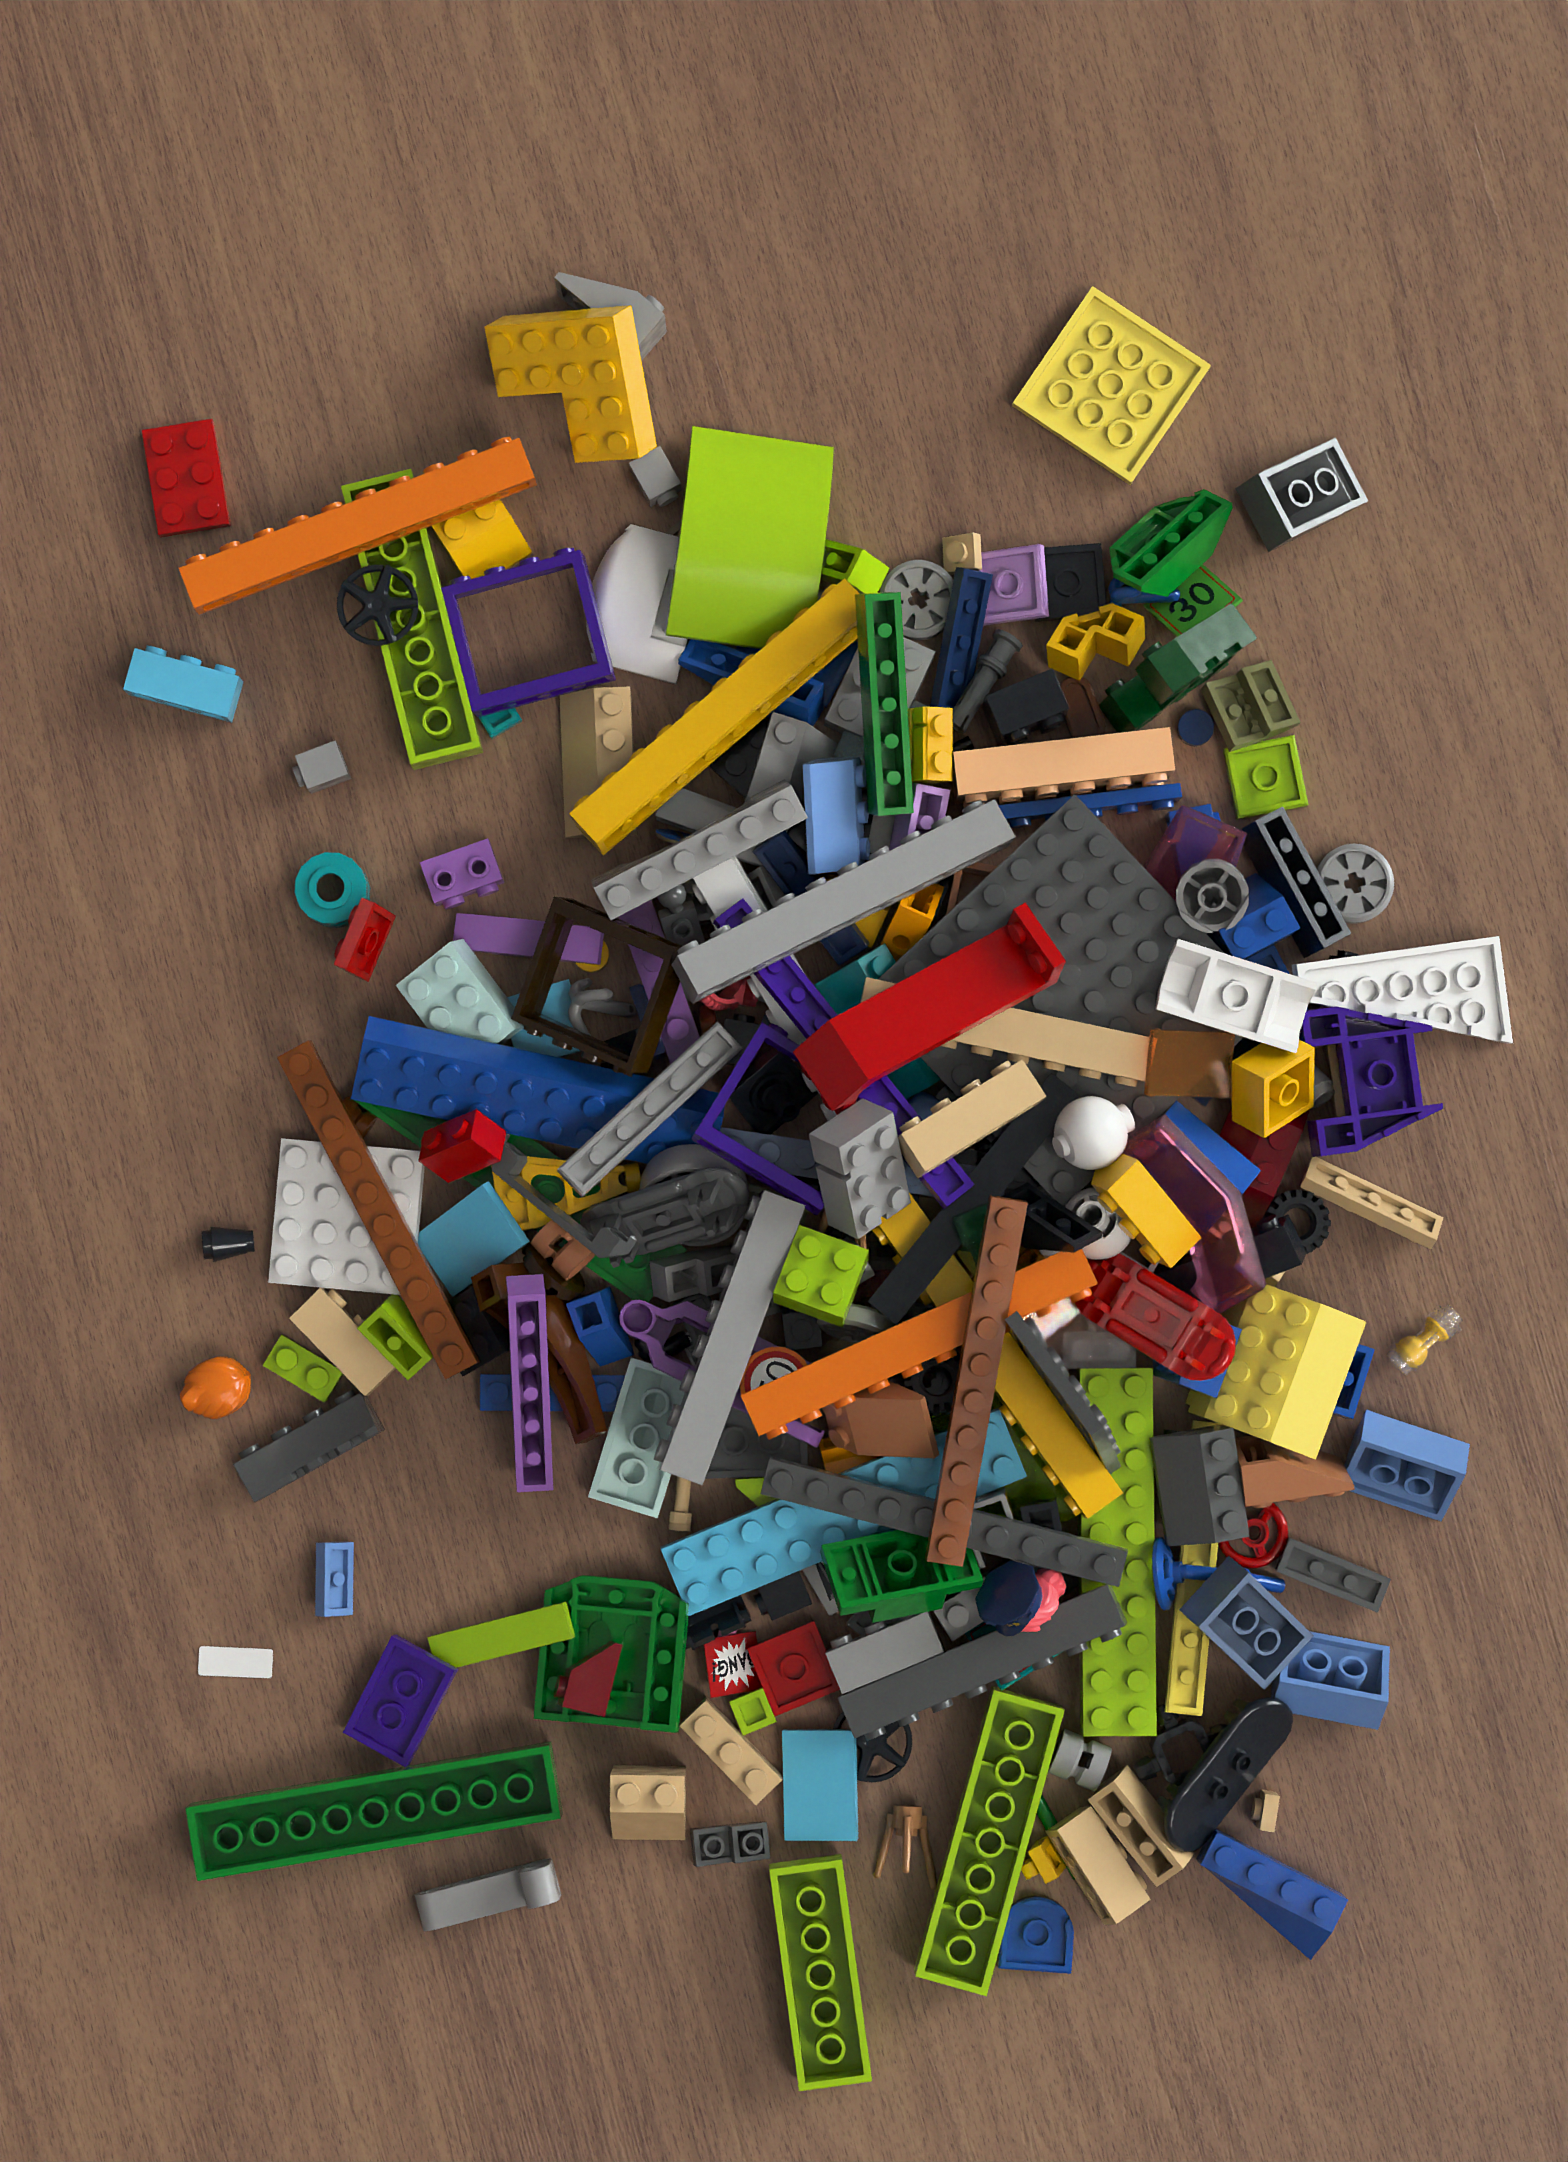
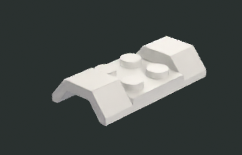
(1234, 995)

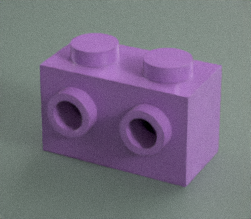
(462, 874)

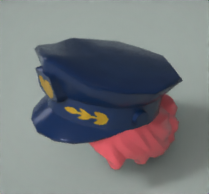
(1018, 1598)

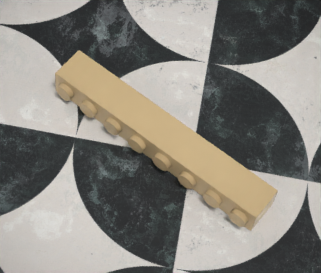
(1053, 1041)

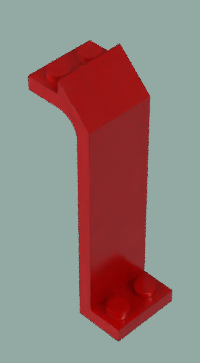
(929, 1009)

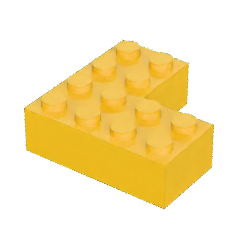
(595, 366)

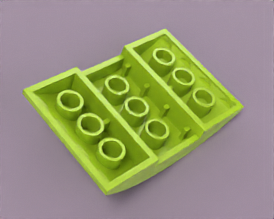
(748, 536)

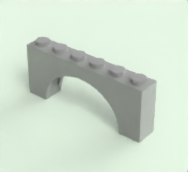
(657, 873)

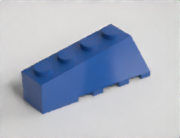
(1283, 1896)

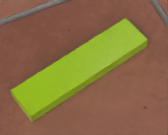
(503, 1636)

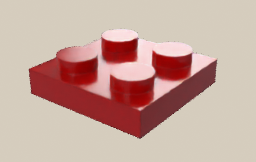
(364, 939)
(793, 1668)

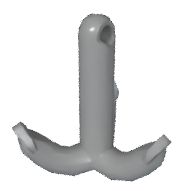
(594, 1000)

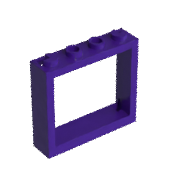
(545, 687)
(740, 1155)

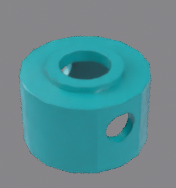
(334, 913)

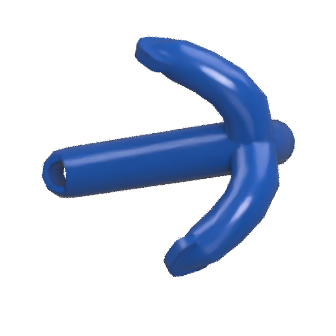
(1129, 595)

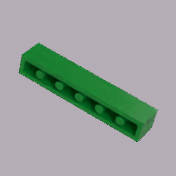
(884, 703)

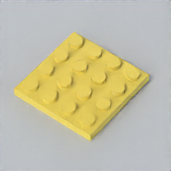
(1111, 385)

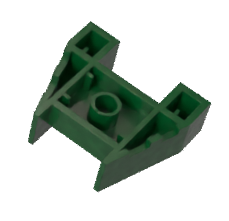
(1176, 669)

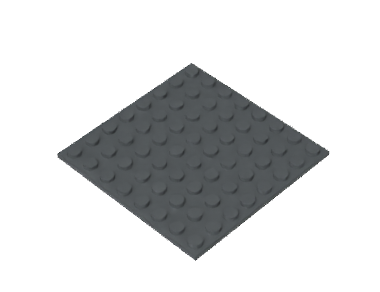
(1116, 941)

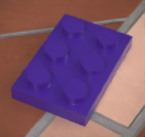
(400, 1700)

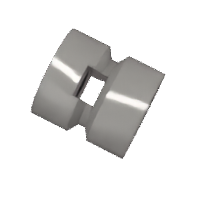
(1068, 1753)

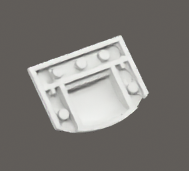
(634, 603)

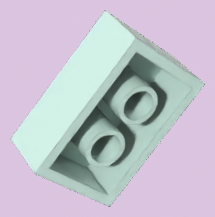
(460, 996)

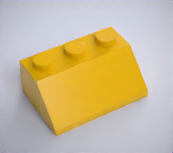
(1144, 1211)

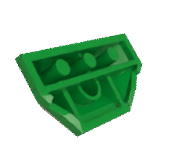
(1170, 543)

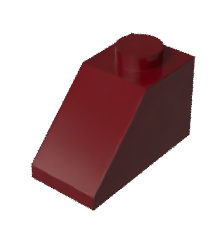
(589, 1681)

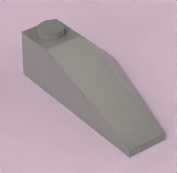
(783, 751)

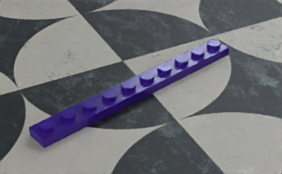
(809, 1012)

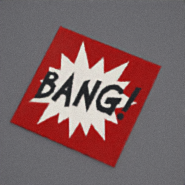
(730, 1665)

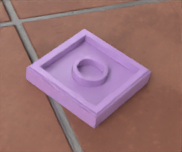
(1017, 584)

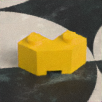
(1109, 632)

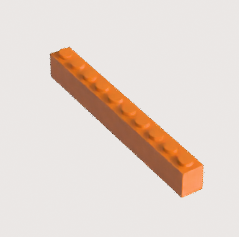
(358, 525)
(906, 1347)

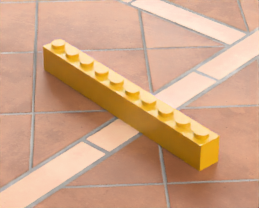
(719, 719)
(1018, 1385)

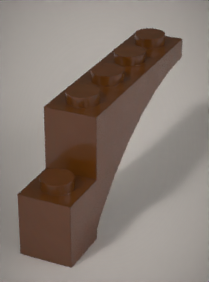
(567, 1357)

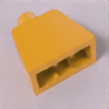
(911, 920)

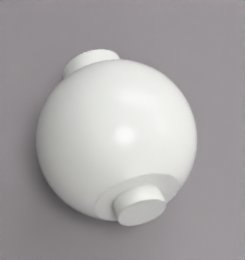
(1092, 1132)
(1113, 1238)

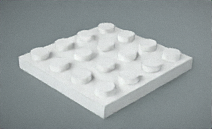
(317, 1227)

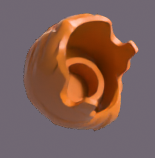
(216, 1388)

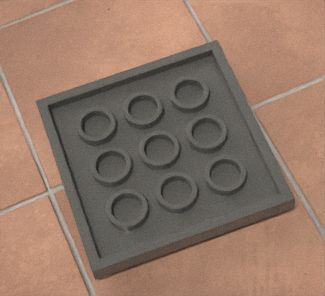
(1066, 1390)

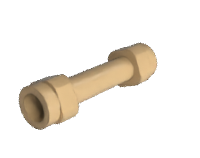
(680, 1518)

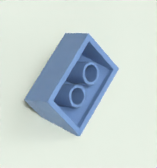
(835, 813)
(1406, 1465)
(1337, 1681)

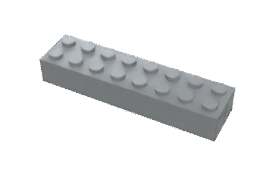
(730, 1338)

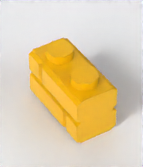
(931, 744)

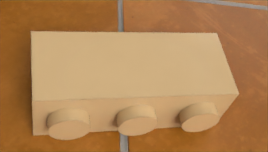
(338, 1338)
(731, 1750)
(1138, 1825)
(1098, 1865)

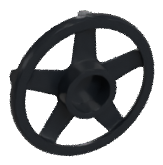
(377, 604)
(879, 1747)

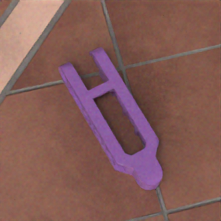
(653, 1327)

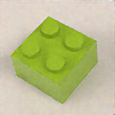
(820, 1276)

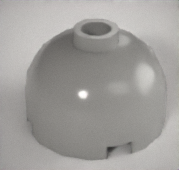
(1212, 895)

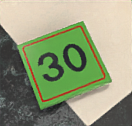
(1199, 598)

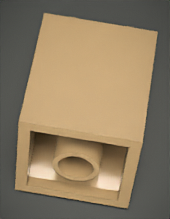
(648, 1802)

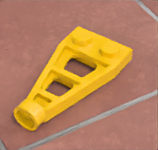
(530, 1217)

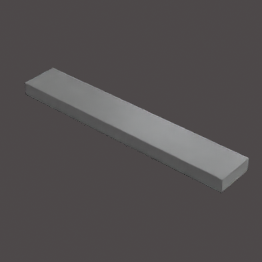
(649, 1109)

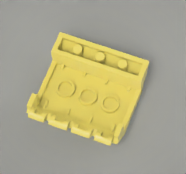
(1283, 1370)

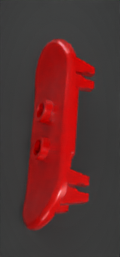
(1158, 1319)

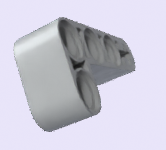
(489, 1894)

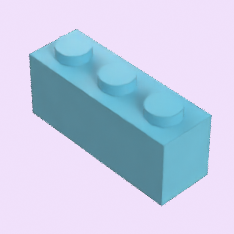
(183, 683)

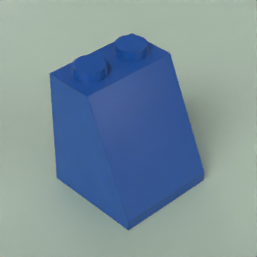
(1263, 924)

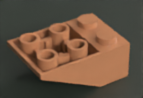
(1279, 1474)

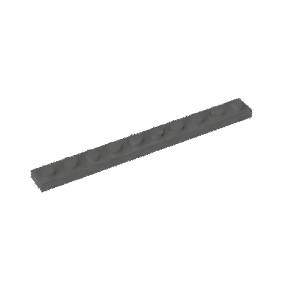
(914, 1514)

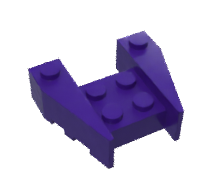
(1375, 1076)

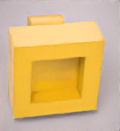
(1043, 1860)

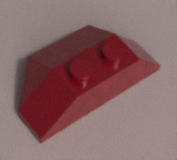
(1269, 1155)

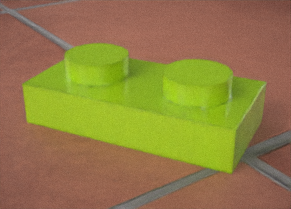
(303, 1368)

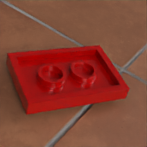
(186, 478)

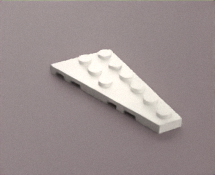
(1441, 985)

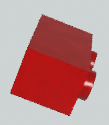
(462, 1146)

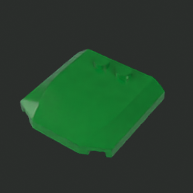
(652, 1658)

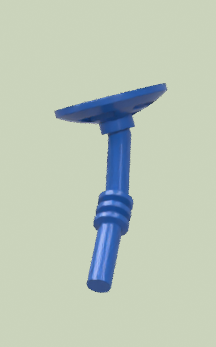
(1170, 1573)

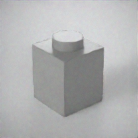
(656, 478)
(321, 767)

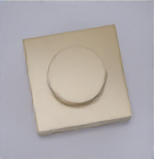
(962, 552)
(1265, 1810)

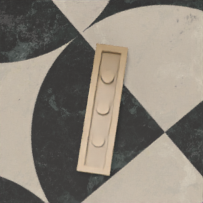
(1371, 1202)

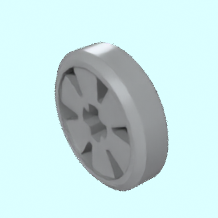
(925, 579)
(1366, 865)
(859, 1324)

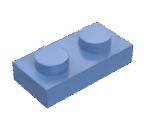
(334, 1579)

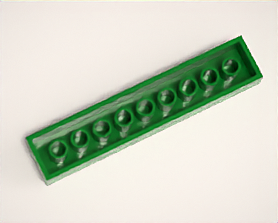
(374, 1811)

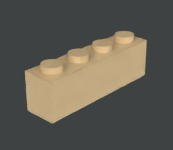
(969, 1118)

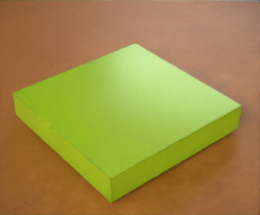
(1265, 777)

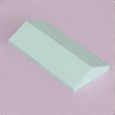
(626, 1466)

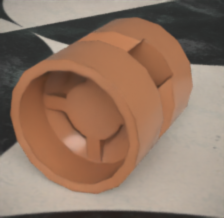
(569, 1258)

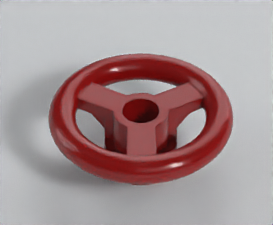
(1262, 1557)

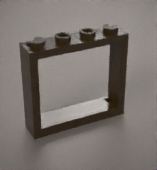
(543, 969)

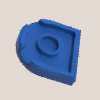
(1037, 1937)

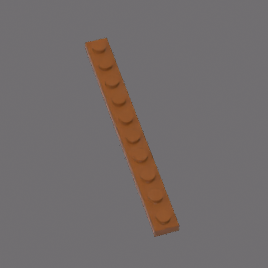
(378, 1209)
(976, 1380)

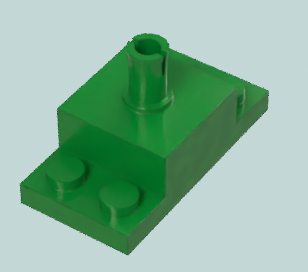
(891, 1576)

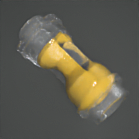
(1413, 1350)

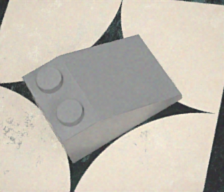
(589, 294)

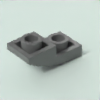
(730, 1843)

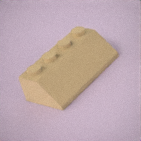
(593, 742)

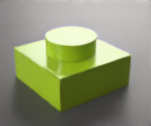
(752, 1711)

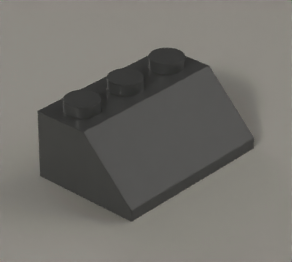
(1199, 1486)

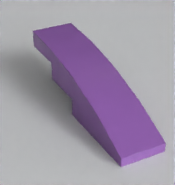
(520, 937)

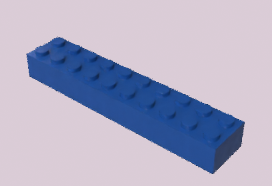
(513, 1087)

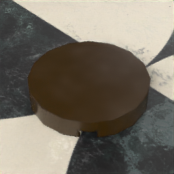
(536, 1264)

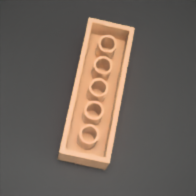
(1063, 766)

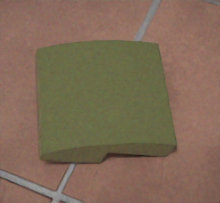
(1250, 705)

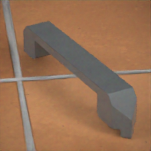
(608, 1241)

